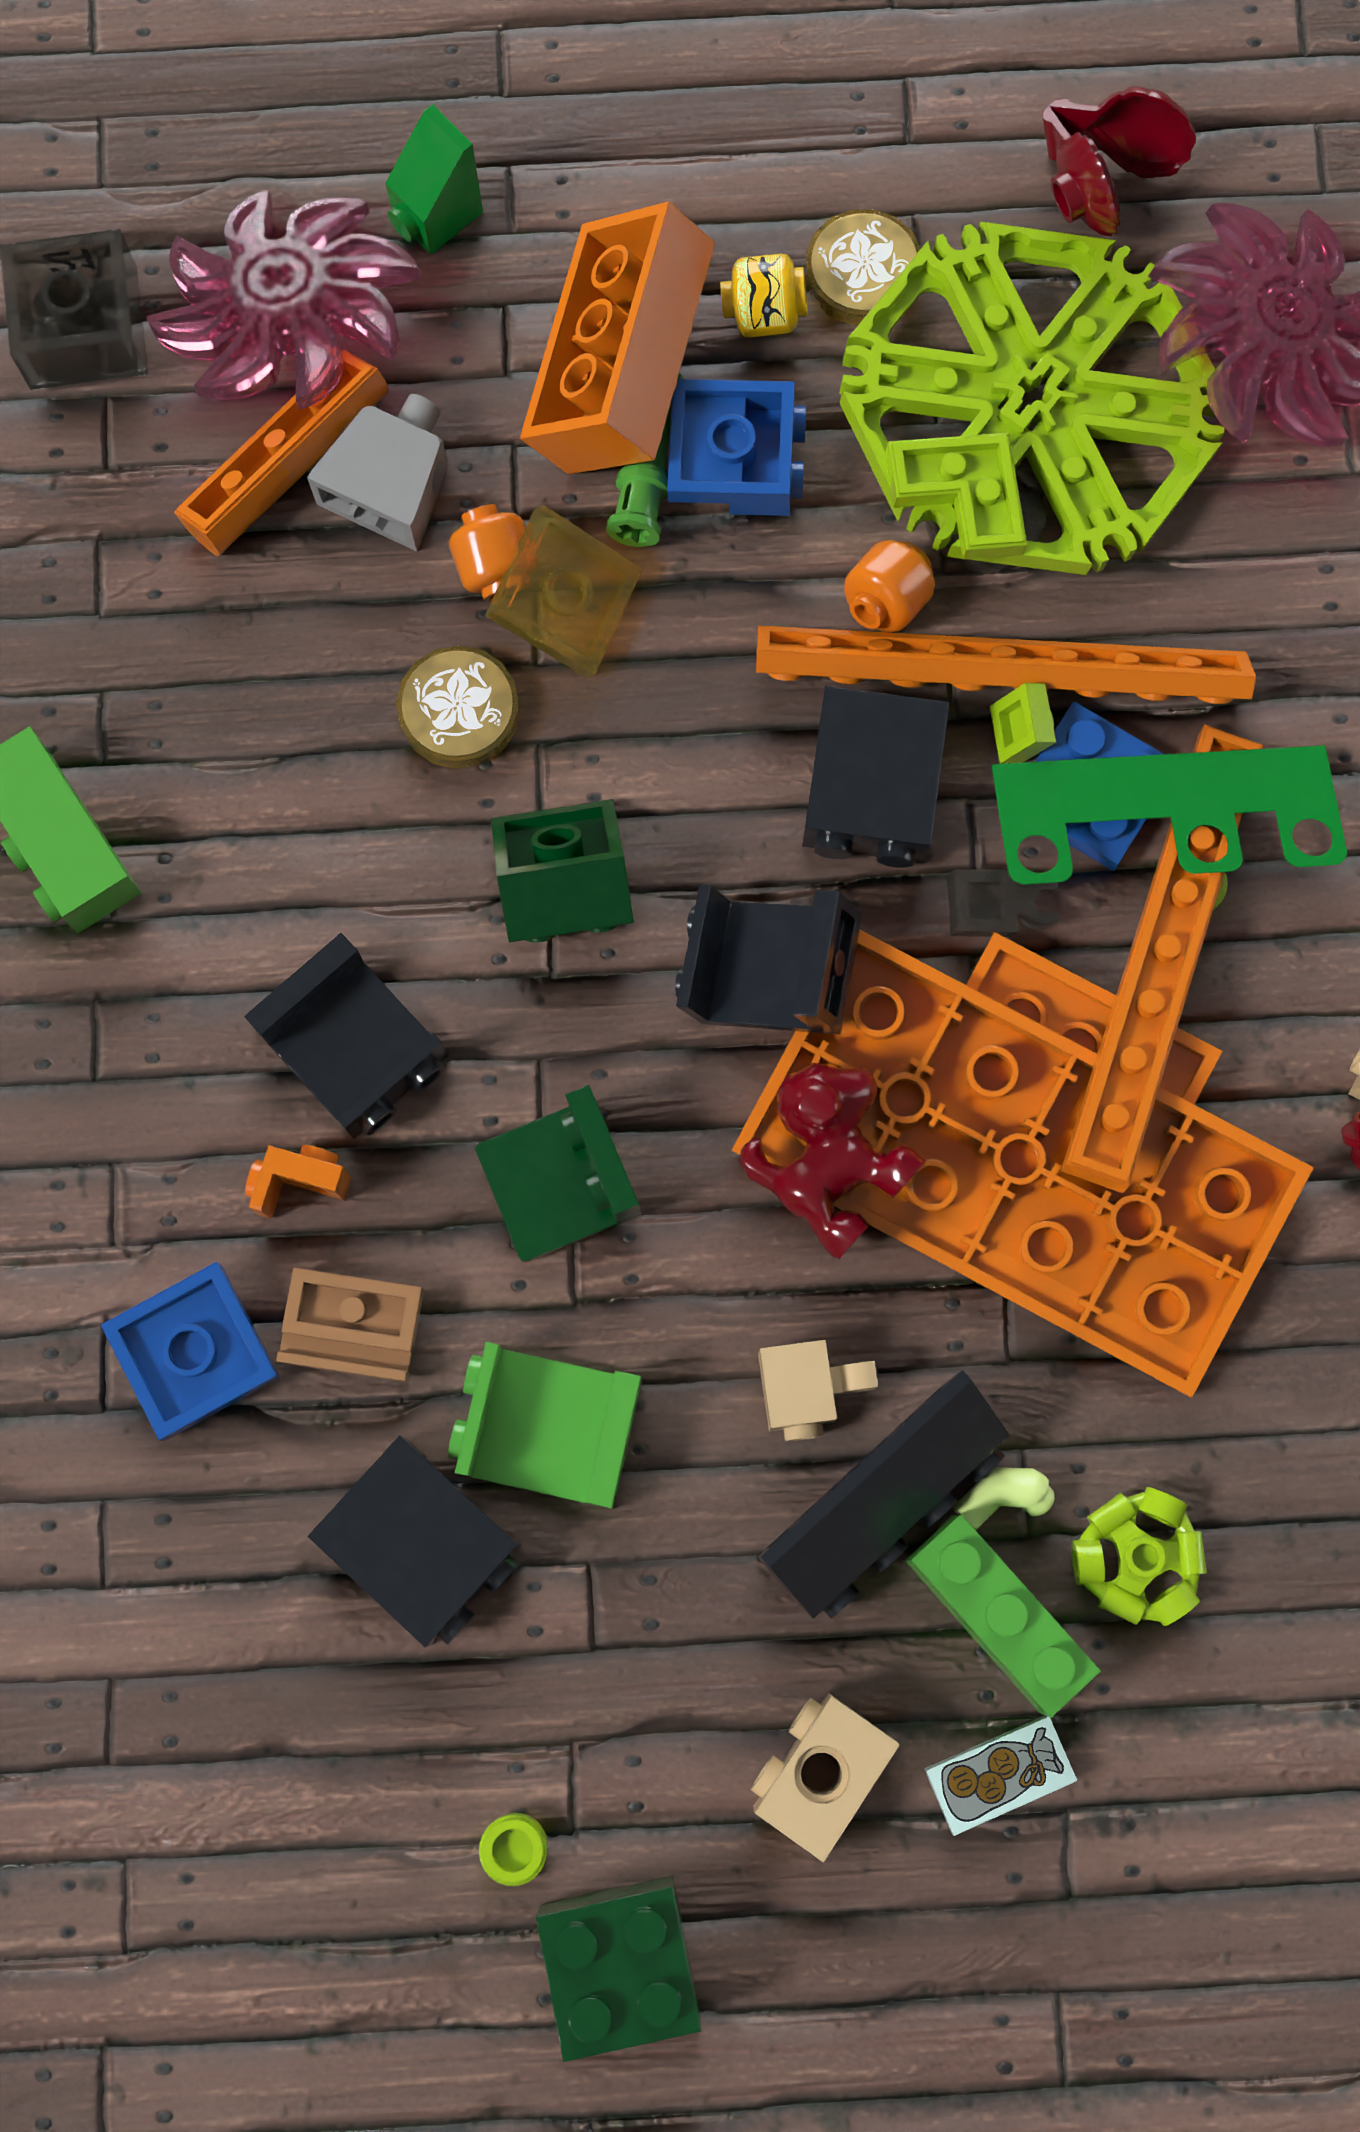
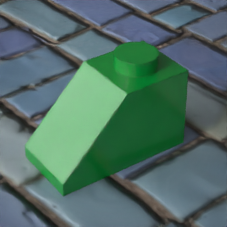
(434, 183)

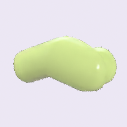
(1006, 1487)

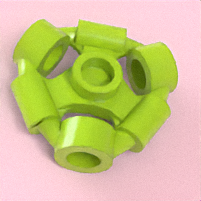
(1141, 1557)

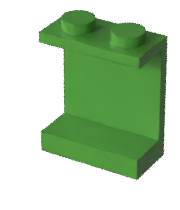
(545, 1425)

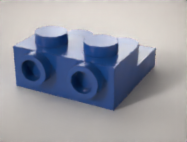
(736, 445)

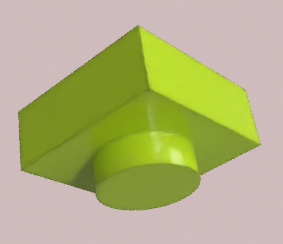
(1022, 723)

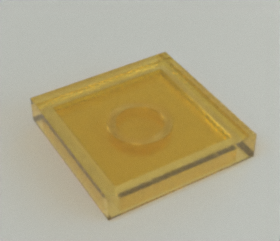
(564, 591)

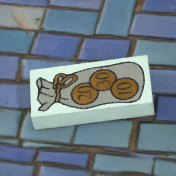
(1000, 1774)

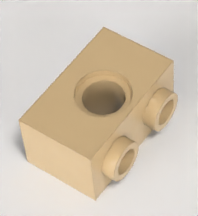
(820, 1816)

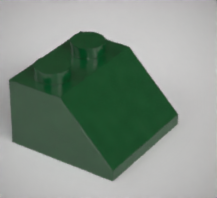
(561, 871)

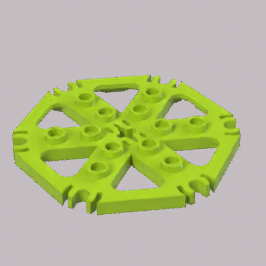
(999, 371)

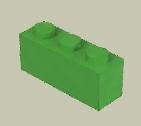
(57, 837)
(1002, 1615)

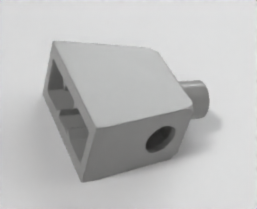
(385, 471)

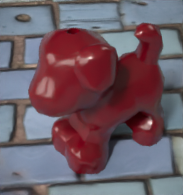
(825, 1111)

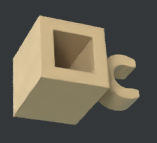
(802, 1387)

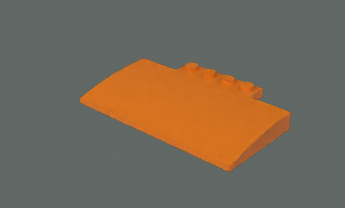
(989, 1098)

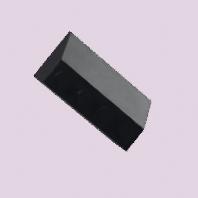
(885, 1495)

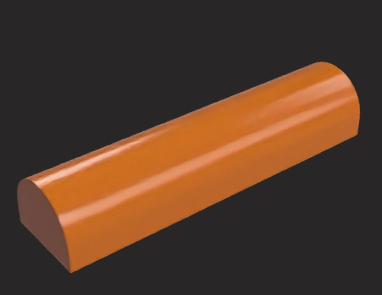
(277, 458)

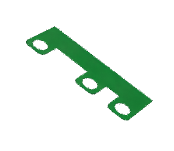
(1182, 786)

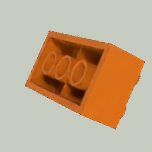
(618, 339)

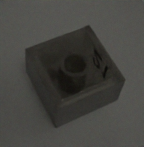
(73, 309)

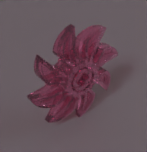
(283, 298)
(1268, 322)

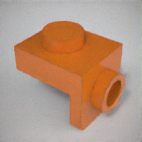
(309, 1170)

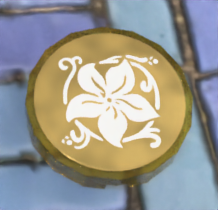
(856, 261)
(458, 706)

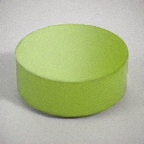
(513, 1849)

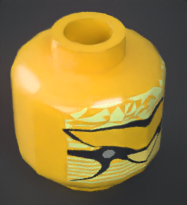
(765, 295)

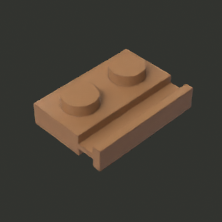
(350, 1325)

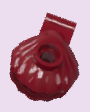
(1134, 128)

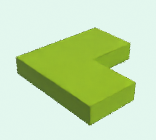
(972, 474)

